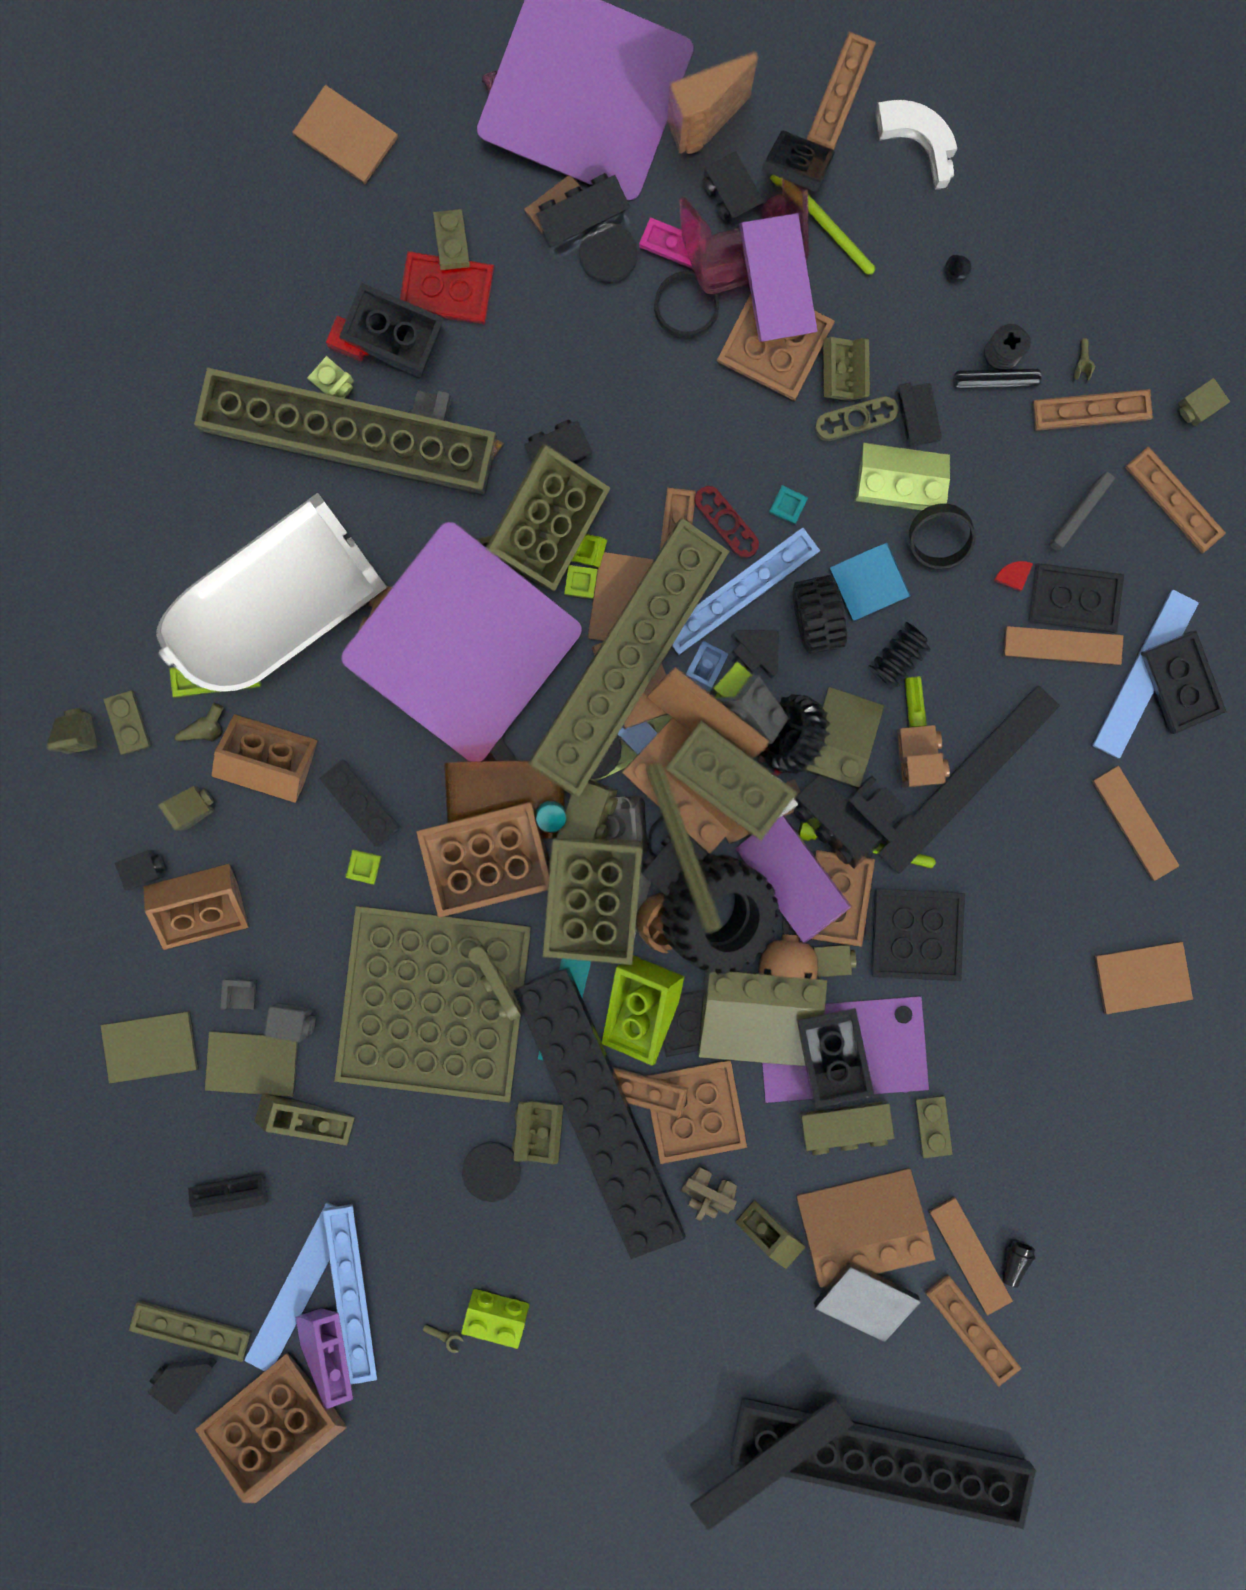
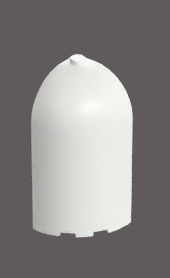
(267, 601)

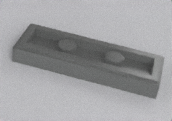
(1081, 511)

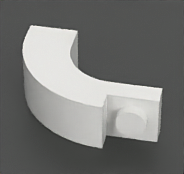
(925, 126)

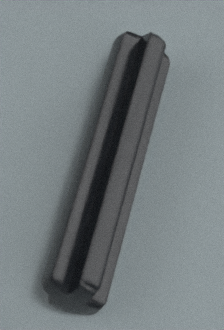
(997, 378)

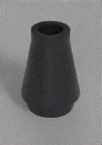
(1018, 1261)

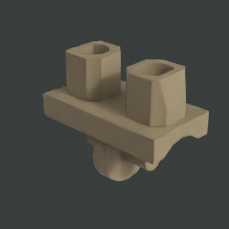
(720, 1199)

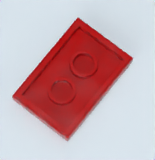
(447, 293)

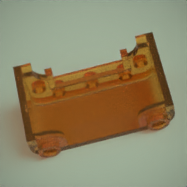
(494, 786)

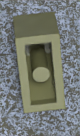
(187, 808)
(770, 1235)

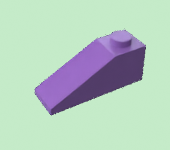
(325, 1354)

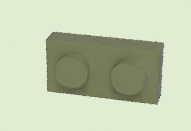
(451, 239)
(127, 722)
(933, 1126)

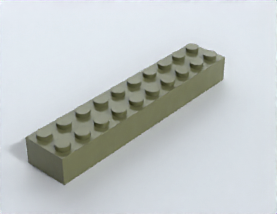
(345, 431)

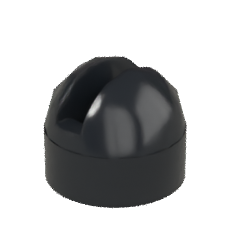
(956, 270)

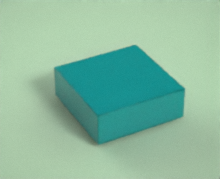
(788, 505)

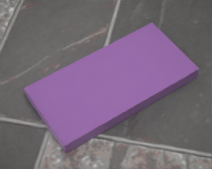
(778, 277)
(800, 882)

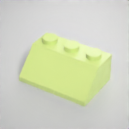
(902, 477)

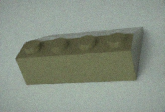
(548, 518)
(593, 899)
(757, 1016)

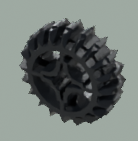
(800, 736)

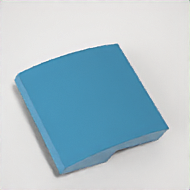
(870, 581)

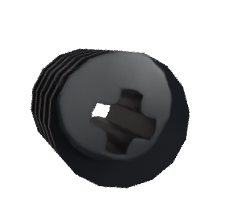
(1007, 346)
(900, 656)

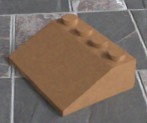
(707, 101)
(701, 818)
(485, 859)
(867, 1223)
(269, 1430)

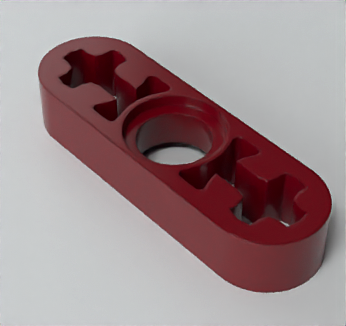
(707, 509)

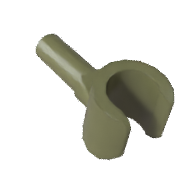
(1084, 365)
(444, 1337)

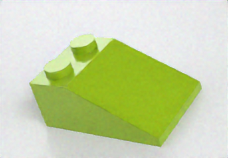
(641, 1009)

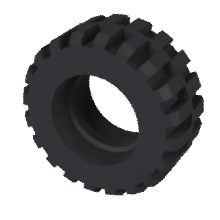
(742, 934)

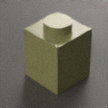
(1203, 402)
(835, 960)

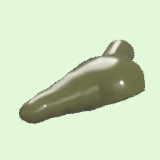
(204, 727)

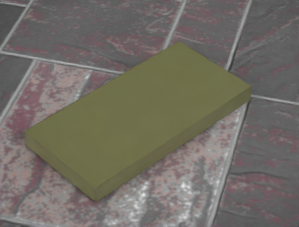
(731, 780)

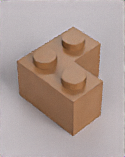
(920, 757)

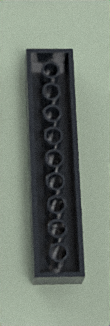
(897, 1467)

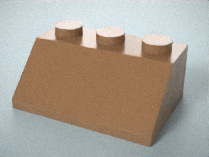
(263, 758)
(195, 907)

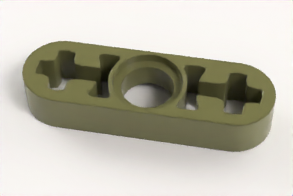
(879, 420)

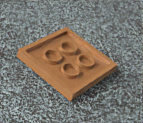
(773, 363)
(709, 1118)

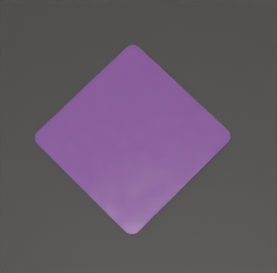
(585, 90)
(461, 642)

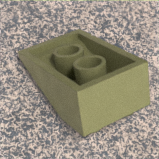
(851, 737)

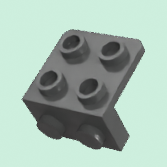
(757, 708)

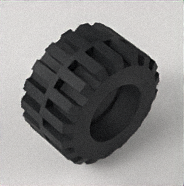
(820, 614)

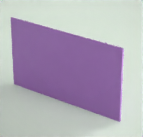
(892, 1052)

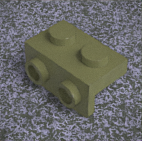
(846, 368)
(537, 1132)

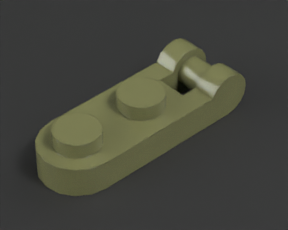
(493, 982)

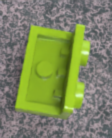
(495, 1318)

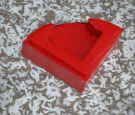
(1014, 574)

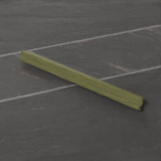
(683, 847)

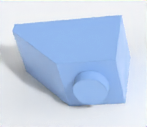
(706, 665)

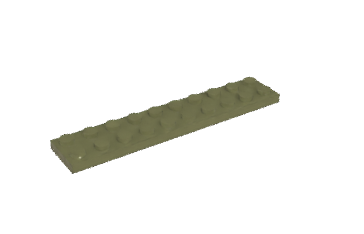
(628, 658)

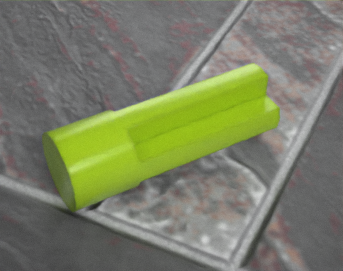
(915, 702)

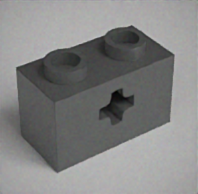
(289, 1022)

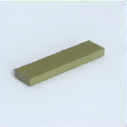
(190, 1331)

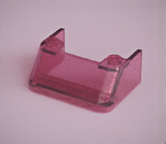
(720, 257)

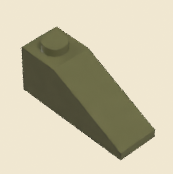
(72, 732)
(303, 1120)

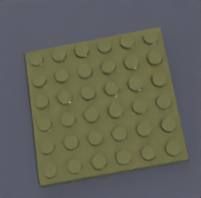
(420, 1008)

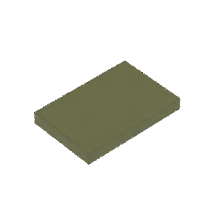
(149, 1047)
(250, 1064)

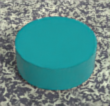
(550, 816)

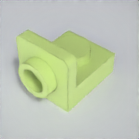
(331, 379)

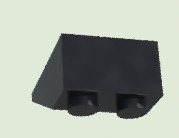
(391, 329)
(835, 1058)

